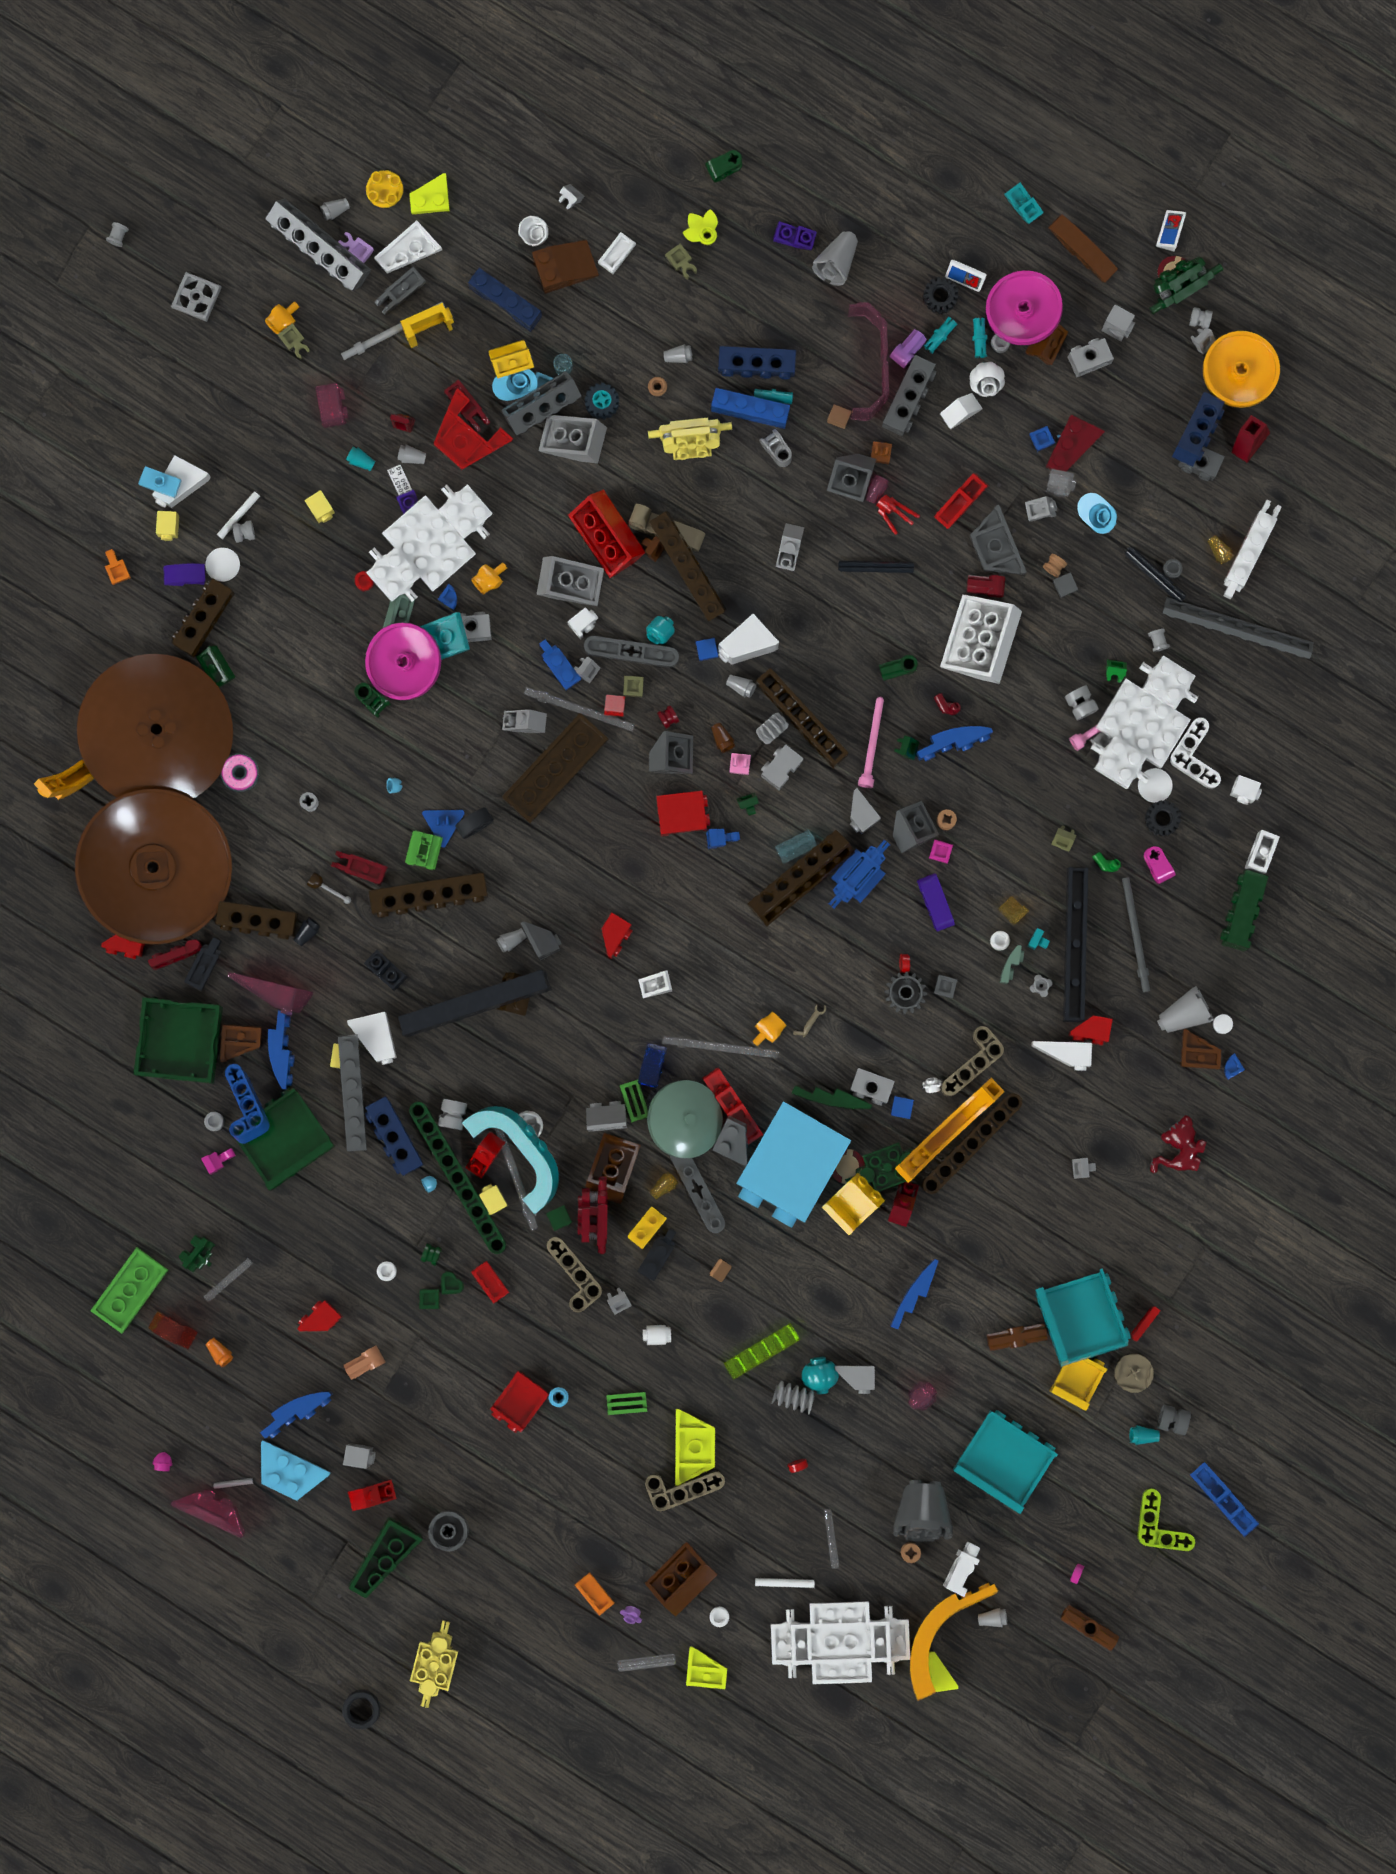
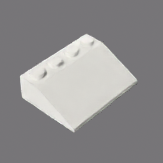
(981, 638)

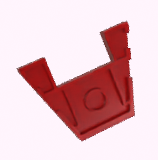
(460, 441)

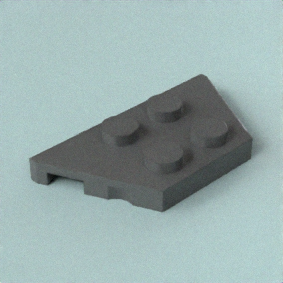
(996, 545)

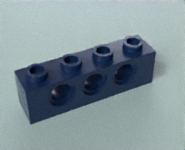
(748, 355)
(1198, 429)
(384, 1107)

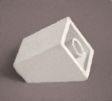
(747, 642)

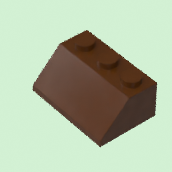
(681, 1579)

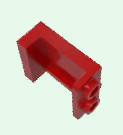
(682, 812)
(519, 1402)

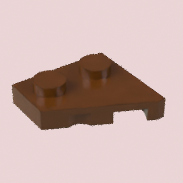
(239, 1040)

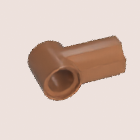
(367, 1361)

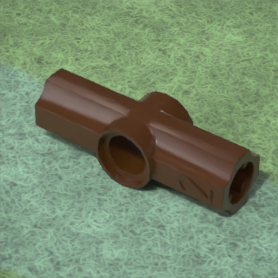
(1017, 1337)
(1100, 1633)

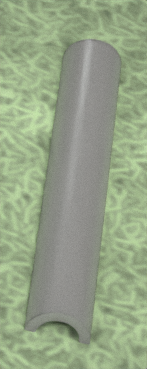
(233, 1483)

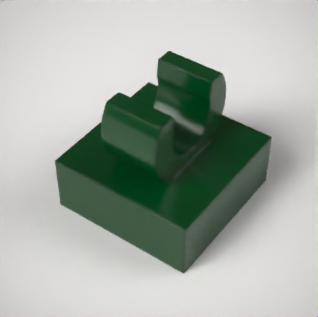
(908, 747)
(748, 802)

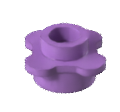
(631, 1614)

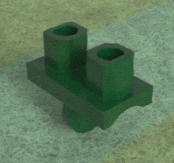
(199, 1256)

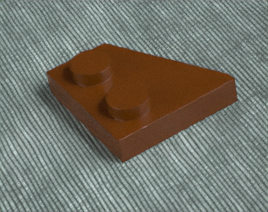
(1199, 1053)

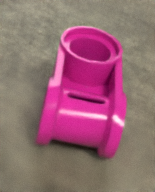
(1159, 868)

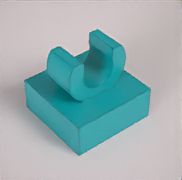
(1037, 939)

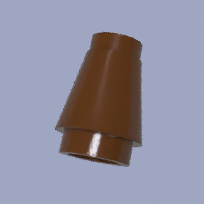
(723, 739)

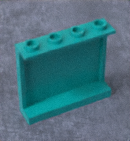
(1083, 1318)
(1005, 1460)

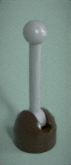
(316, 882)

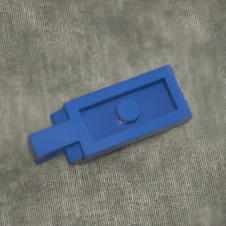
(559, 665)

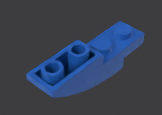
(961, 738)
(281, 1059)
(302, 1407)

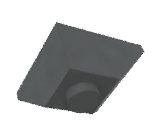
(851, 476)
(672, 754)
(913, 827)
(542, 940)

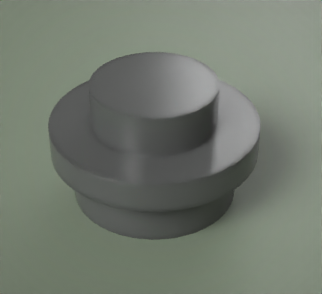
(1172, 568)

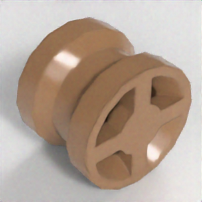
(1054, 565)
(943, 821)
(908, 1550)

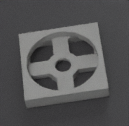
(190, 310)

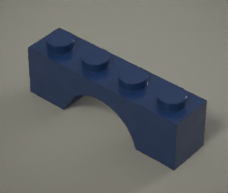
(512, 303)

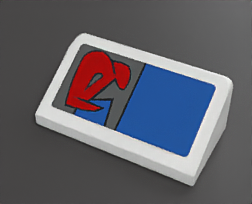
(1171, 230)
(965, 275)

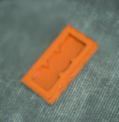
(594, 1593)

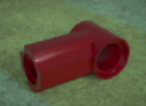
(992, 585)

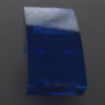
(652, 1065)

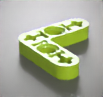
(1158, 1533)

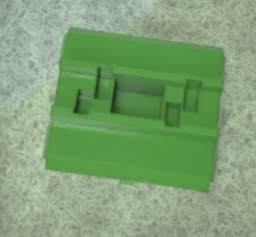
(423, 850)

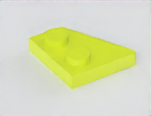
(431, 197)
(705, 1671)
(939, 1674)

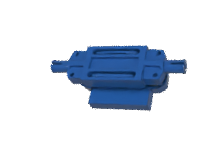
(859, 875)

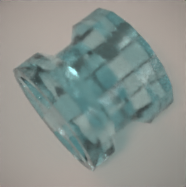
(562, 360)

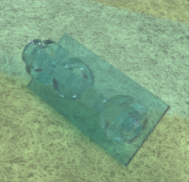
(796, 846)

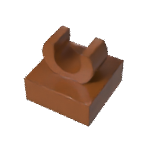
(881, 452)

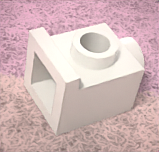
(583, 622)

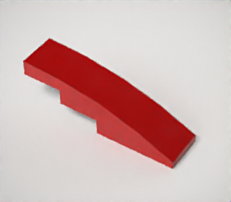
(731, 1103)

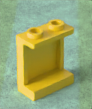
(425, 320)
(510, 359)
(853, 1203)
(647, 1227)
(1079, 1381)

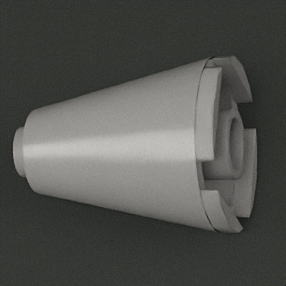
(836, 259)
(1186, 1012)

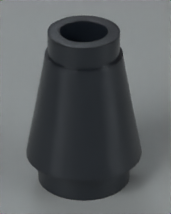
(306, 931)

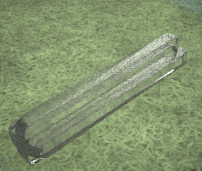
(646, 1662)

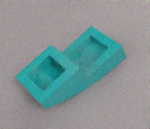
(1023, 203)

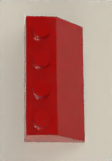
(606, 533)

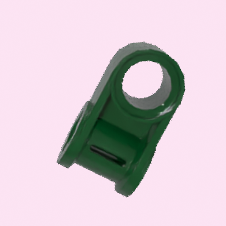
(721, 166)
(374, 701)

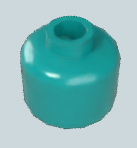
(660, 630)

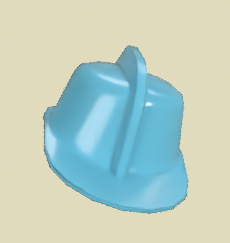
(515, 385)
(1097, 513)

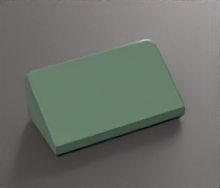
(399, 610)

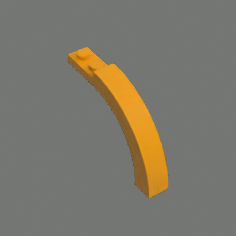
(64, 783)
(949, 1129)
(919, 1658)

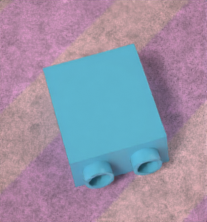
(792, 1165)

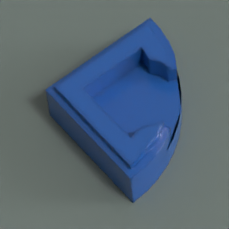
(449, 597)
(1233, 1067)

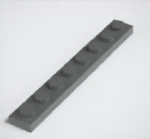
(1238, 628)

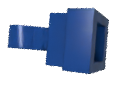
(718, 838)

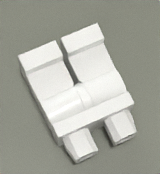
(962, 1568)

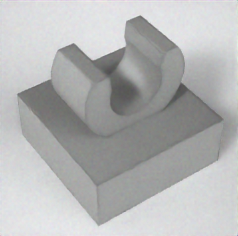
(572, 194)
(1203, 340)
(587, 669)
(1082, 1168)
(619, 1302)

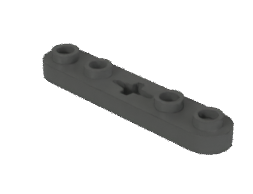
(612, 648)
(706, 1206)

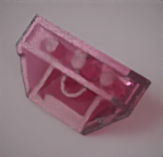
(212, 1510)

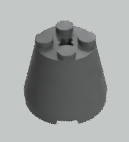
(923, 1513)

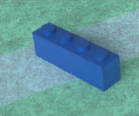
(750, 408)

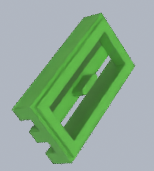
(629, 1085)
(626, 1395)

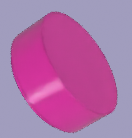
(1077, 1573)

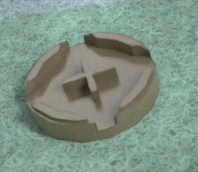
(1133, 1373)

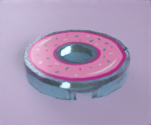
(248, 780)

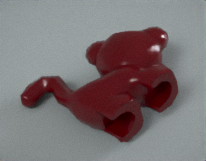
(1181, 1136)

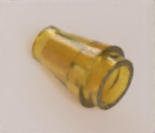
(1220, 550)
(664, 1185)

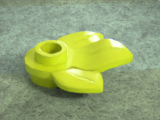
(701, 225)

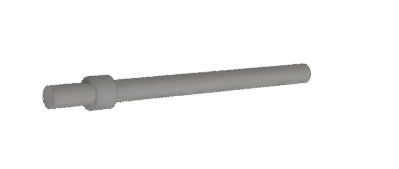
(359, 347)

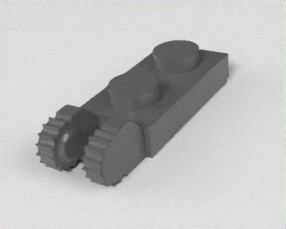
(401, 290)

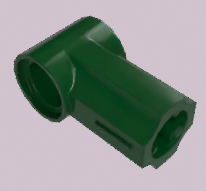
(895, 668)

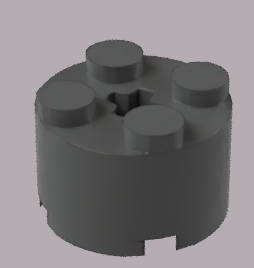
(446, 1541)

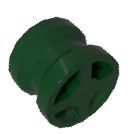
(431, 1254)

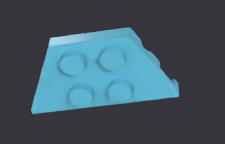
(288, 1472)

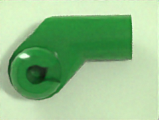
(1106, 865)

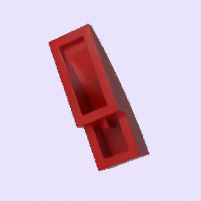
(961, 500)

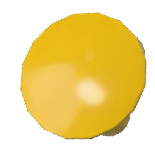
(384, 188)

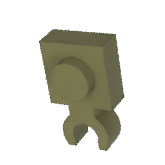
(680, 259)
(292, 339)

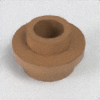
(657, 380)

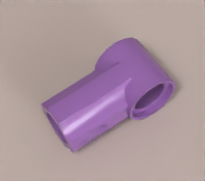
(905, 352)

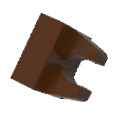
(653, 548)

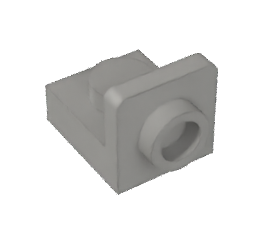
(1041, 508)

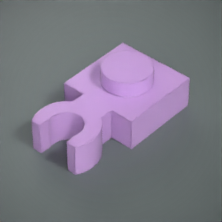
(357, 248)

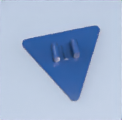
(443, 822)

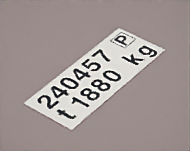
(399, 479)

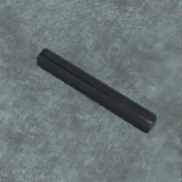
(876, 566)
(1155, 574)

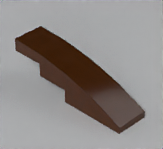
(1083, 248)

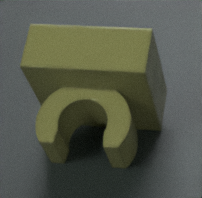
(1064, 839)

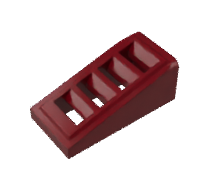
(402, 422)

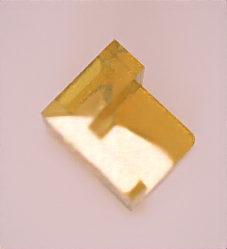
(1013, 910)

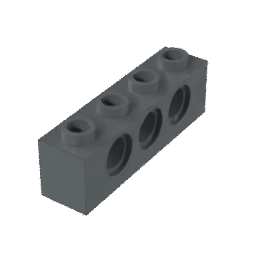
(918, 367)
(544, 394)

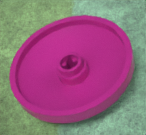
(1024, 307)
(403, 661)

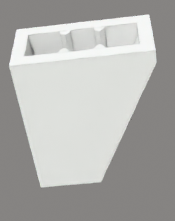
(191, 478)
(376, 1036)

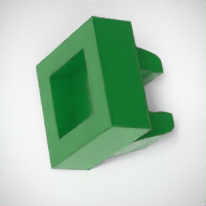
(1116, 668)

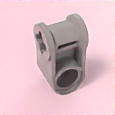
(774, 446)

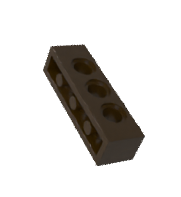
(213, 612)
(227, 910)

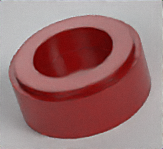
(363, 581)
(904, 963)
(797, 1465)

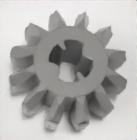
(772, 728)

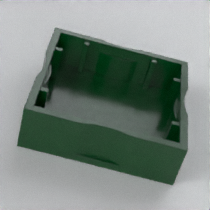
(178, 1040)

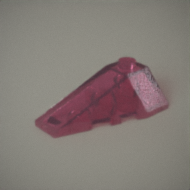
(279, 996)

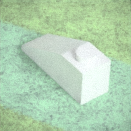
(1069, 1053)

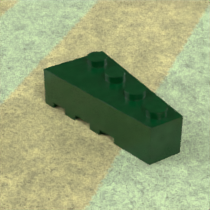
(1244, 910)
(384, 1555)

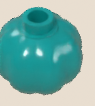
(819, 1375)

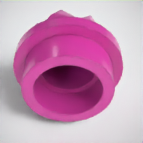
(162, 1462)

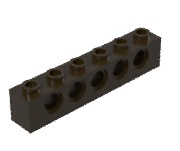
(687, 565)
(801, 718)
(801, 878)
(379, 896)

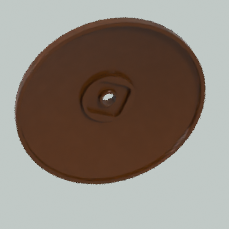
(148, 691)
(159, 829)

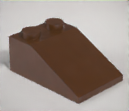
(564, 265)
(615, 1161)

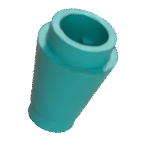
(360, 459)
(1143, 1435)

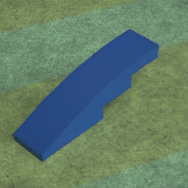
(918, 1287)
(1224, 1499)

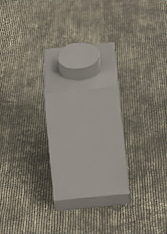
(862, 813)
(858, 1377)

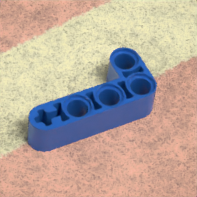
(244, 1101)

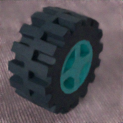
(600, 394)

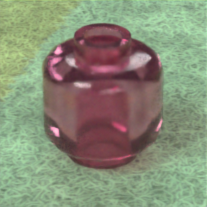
(922, 1396)

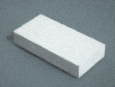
(617, 253)

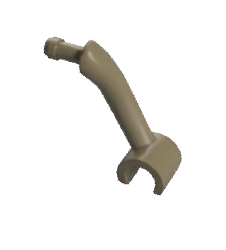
(810, 1022)

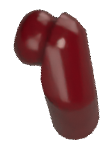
(947, 707)

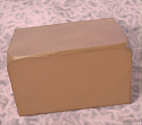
(839, 416)
(720, 1270)

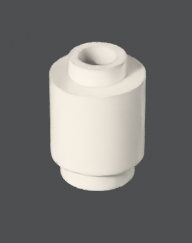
(657, 1334)

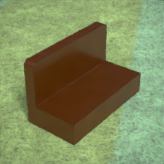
(1049, 347)

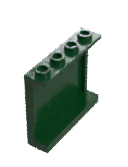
(290, 1142)

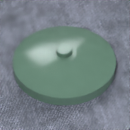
(684, 1119)

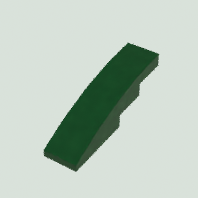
(839, 1099)

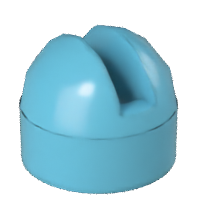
(393, 785)
(429, 1183)

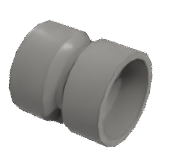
(1084, 709)
(452, 1114)

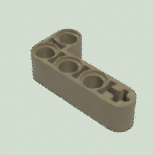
(640, 521)
(970, 1065)
(571, 1271)
(668, 1494)

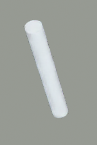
(238, 515)
(784, 1582)

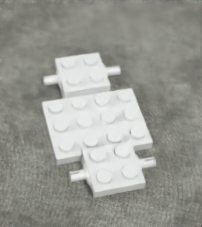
(429, 543)
(1144, 722)
(840, 1642)

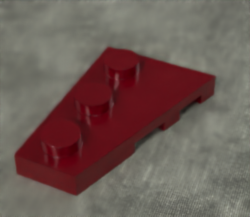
(1073, 443)

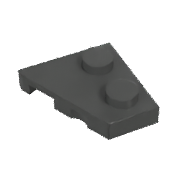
(733, 1141)

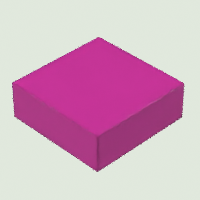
(941, 851)

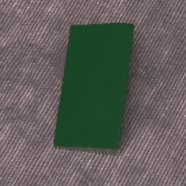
(215, 666)

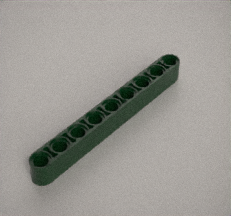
(451, 1170)

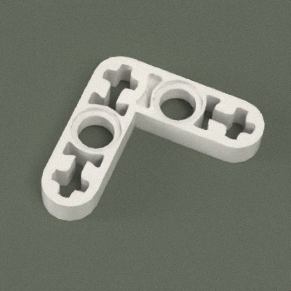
(1188, 752)

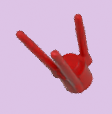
(888, 505)

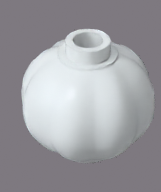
(987, 379)

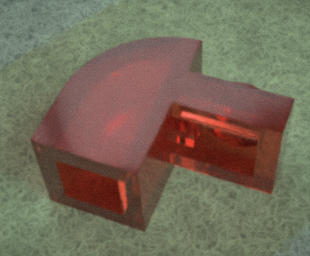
(172, 1330)

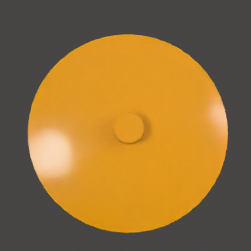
(1241, 369)

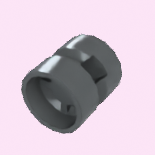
(1174, 1420)

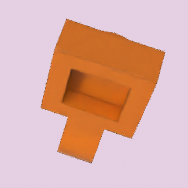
(117, 569)

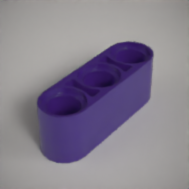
(935, 902)

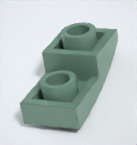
(1014, 958)

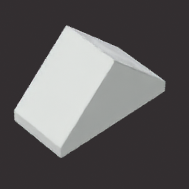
(960, 410)
(655, 984)

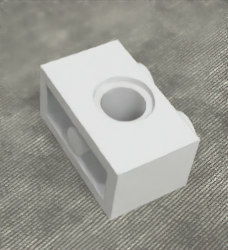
(1262, 852)

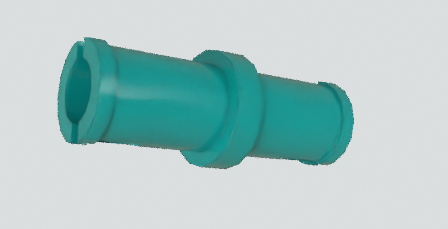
(940, 335)
(979, 337)
(776, 396)

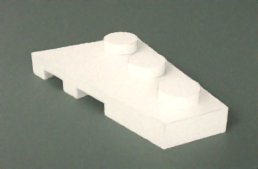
(407, 248)

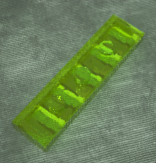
(761, 1351)

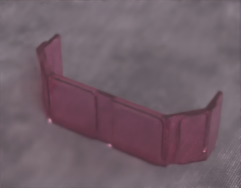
(867, 310)

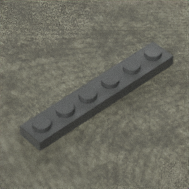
(352, 1092)

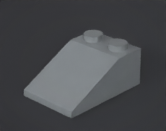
(573, 438)
(570, 581)
(606, 1117)

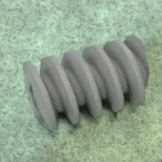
(794, 1397)

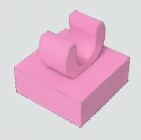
(740, 764)

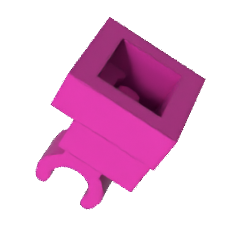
(214, 1162)

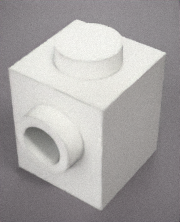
(1246, 790)

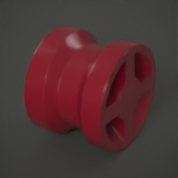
(668, 717)

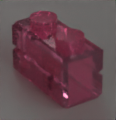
(331, 405)

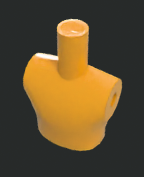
(281, 318)
(488, 578)
(769, 1028)

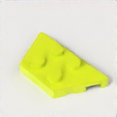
(693, 1447)

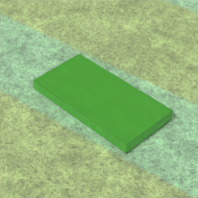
(129, 1290)

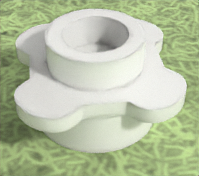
(932, 1085)

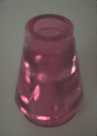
(876, 489)

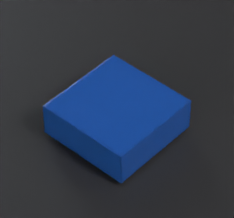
(1042, 438)
(706, 649)
(902, 1107)

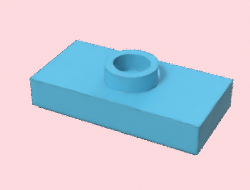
(160, 482)

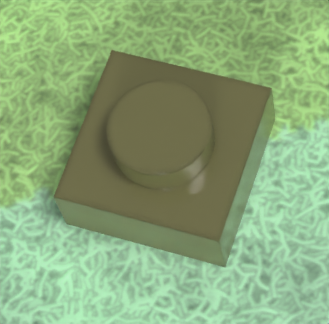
(633, 686)

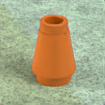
(219, 1352)

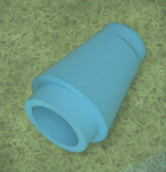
(552, 1397)

